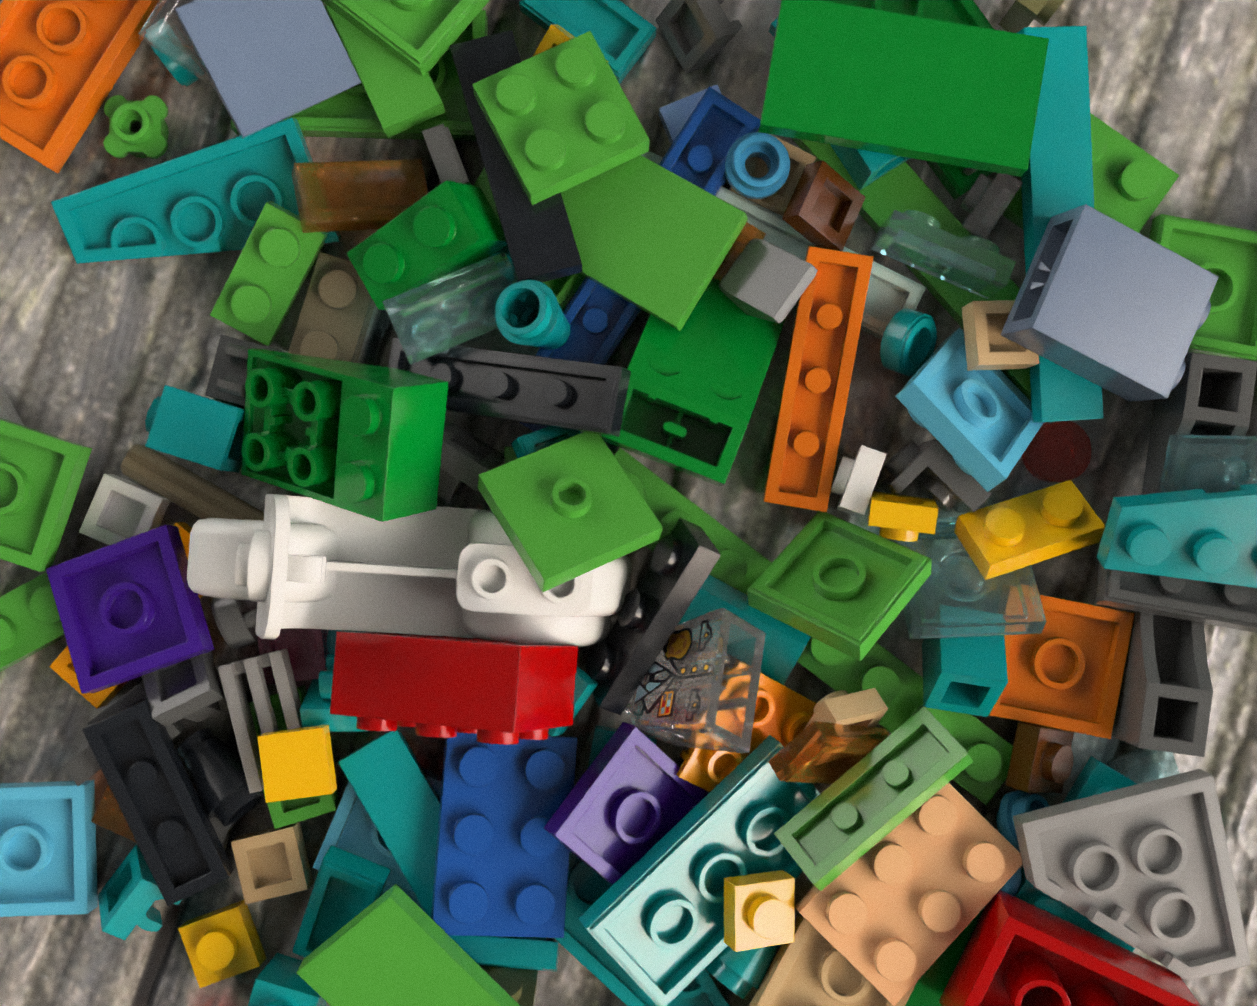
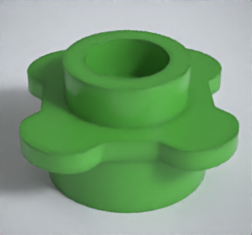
(154, 131)

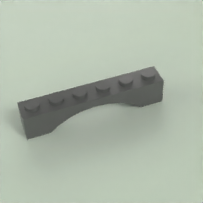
(1166, 669)

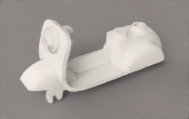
(406, 575)

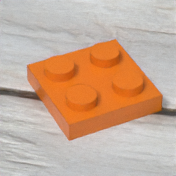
(1069, 671)

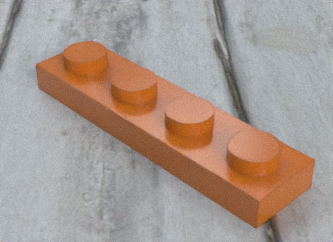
(817, 380)

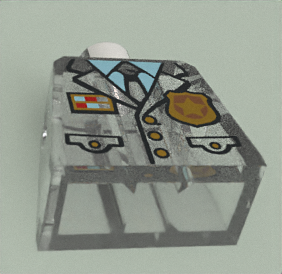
(703, 685)

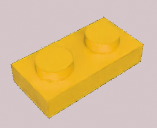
(1028, 529)

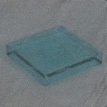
(959, 599)

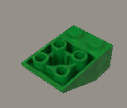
(696, 387)
(344, 432)

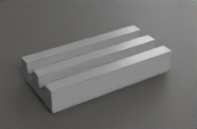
(240, 710)

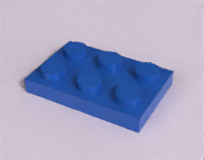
(492, 855)

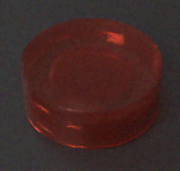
(1058, 452)

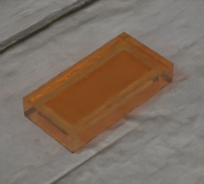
(355, 193)
(825, 752)

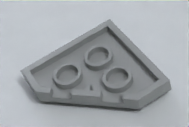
(1145, 869)

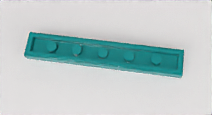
(1056, 182)

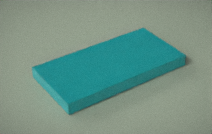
(669, 907)

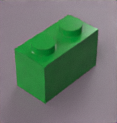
(427, 241)

